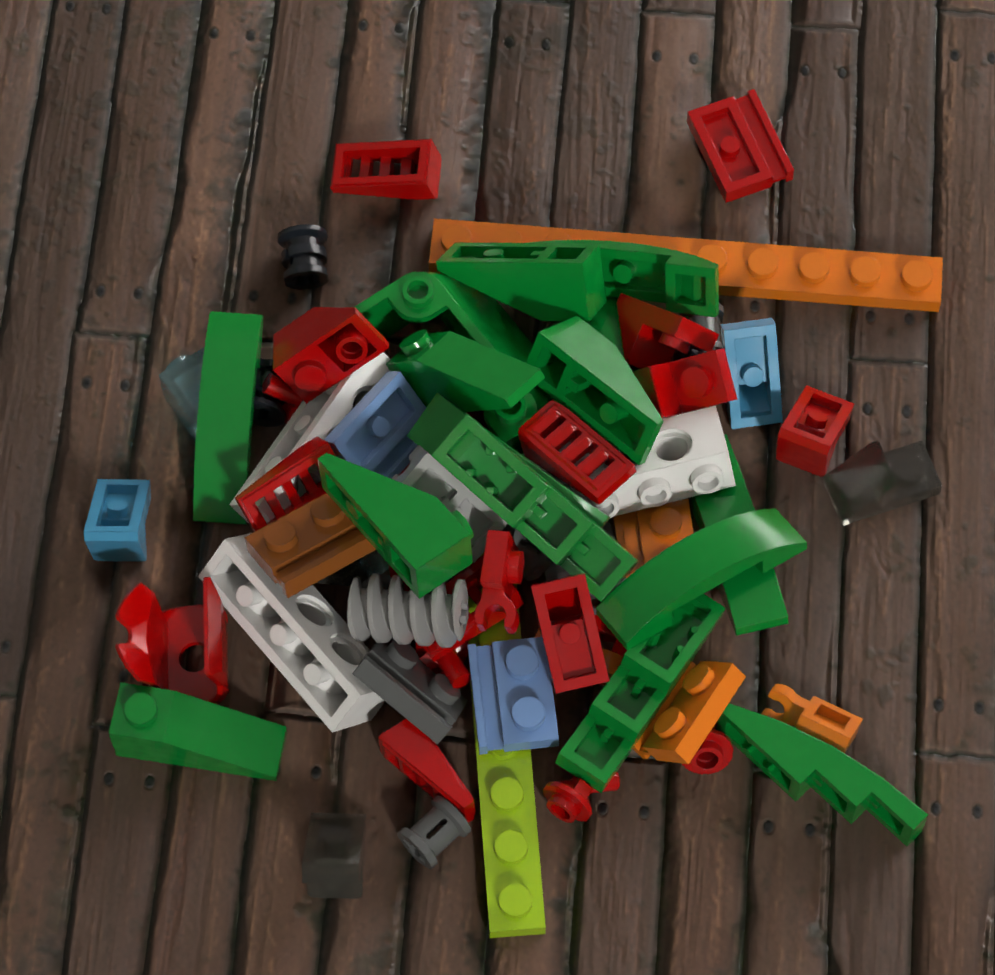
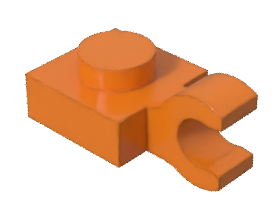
(815, 717)

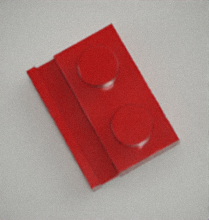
(739, 145)

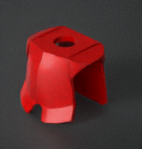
(161, 637)

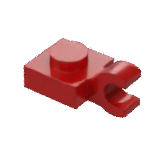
(500, 570)

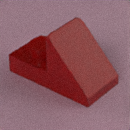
(654, 333)
(688, 383)
(813, 430)
(569, 633)

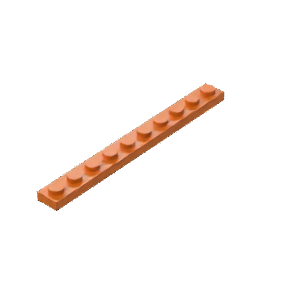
(751, 268)

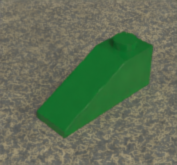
(534, 278)
(463, 371)
(596, 385)
(402, 523)
(194, 733)

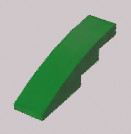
(534, 507)
(750, 597)
(637, 694)
(802, 762)

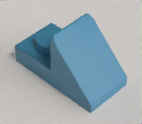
(754, 371)
(118, 520)

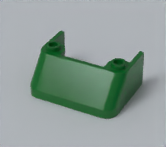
(464, 311)

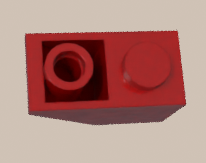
(324, 349)

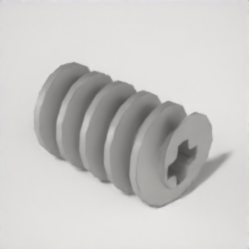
(404, 616)

